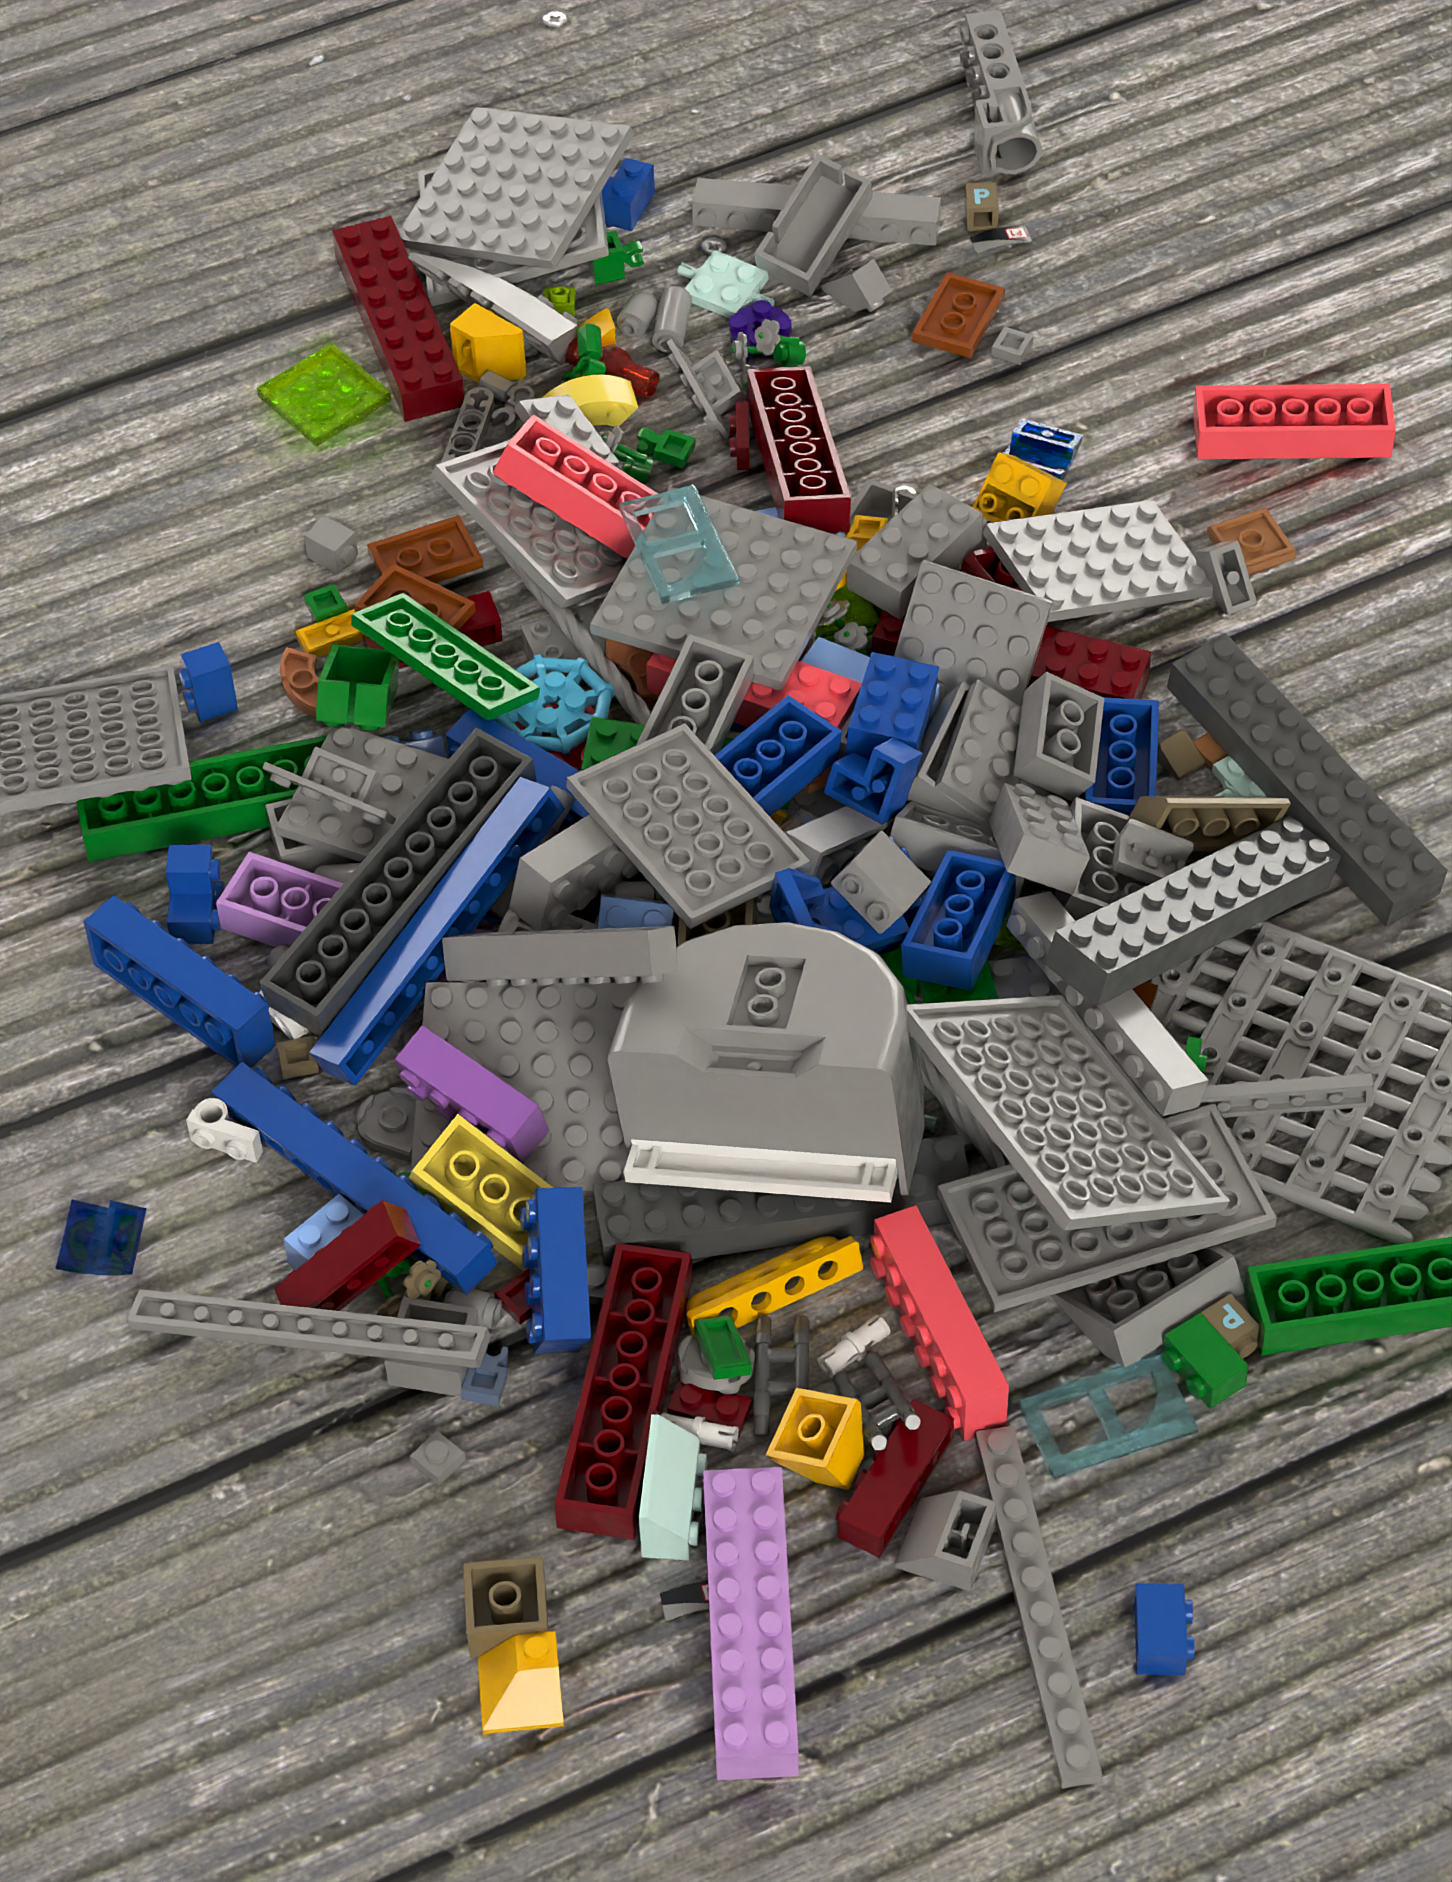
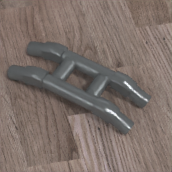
(765, 1355)
(887, 1390)

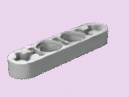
(468, 413)

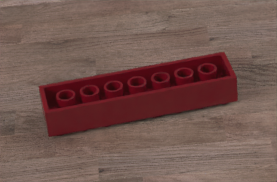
(398, 318)
(798, 448)
(1085, 661)
(622, 1390)

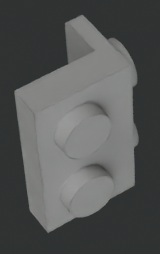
(1149, 852)

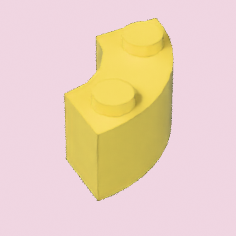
(600, 398)

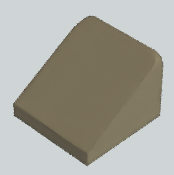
(1179, 755)

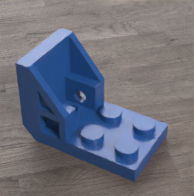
(803, 901)

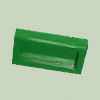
(722, 1347)

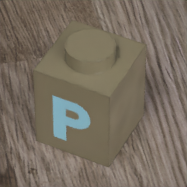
(981, 206)
(1234, 1324)

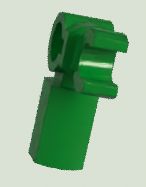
(588, 352)

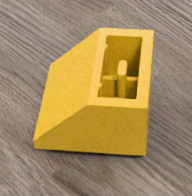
(487, 343)
(1017, 490)

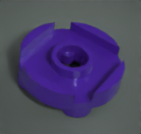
(751, 318)

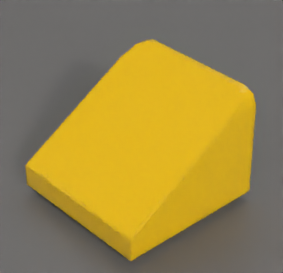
(604, 321)

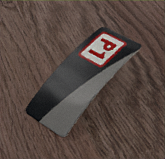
(999, 237)
(685, 1600)

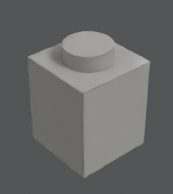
(331, 545)

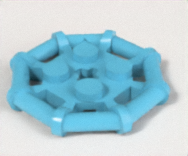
(571, 703)

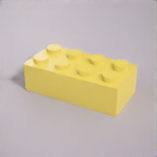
(479, 1184)

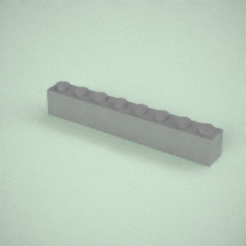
(757, 206)
(562, 954)
(1121, 1024)

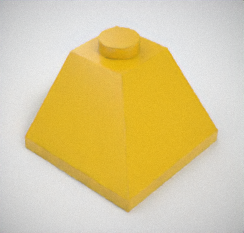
(820, 1438)
(521, 1684)

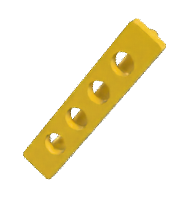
(772, 1277)

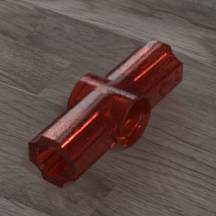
(620, 364)

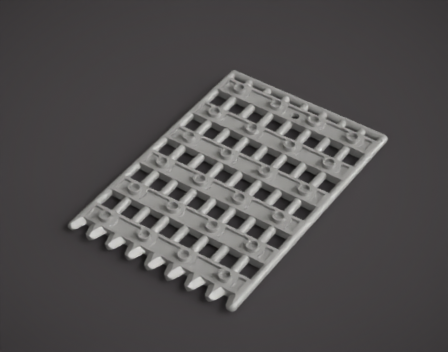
(1293, 1058)

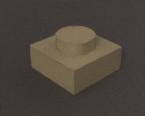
(296, 1059)

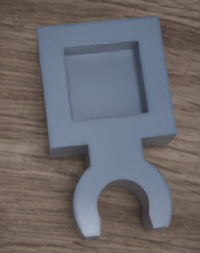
(488, 1382)

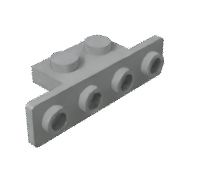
(713, 385)
(337, 779)

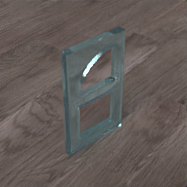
(716, 569)
(1167, 1422)

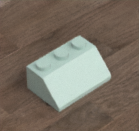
(670, 1491)

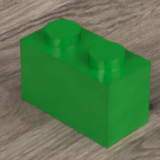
(1204, 1361)

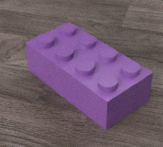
(466, 1088)

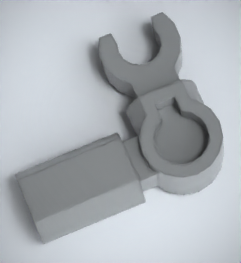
(507, 393)

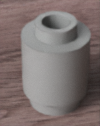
(637, 314)
(488, 1306)

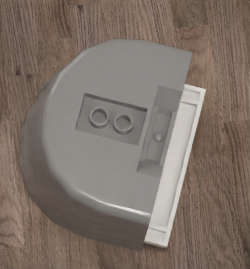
(771, 1068)

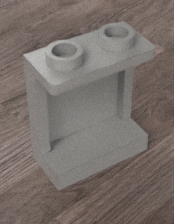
(881, 882)

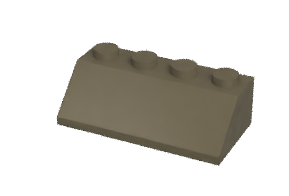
(1210, 820)

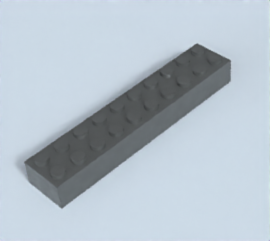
(1294, 762)
(392, 883)
(1191, 910)
(742, 1221)

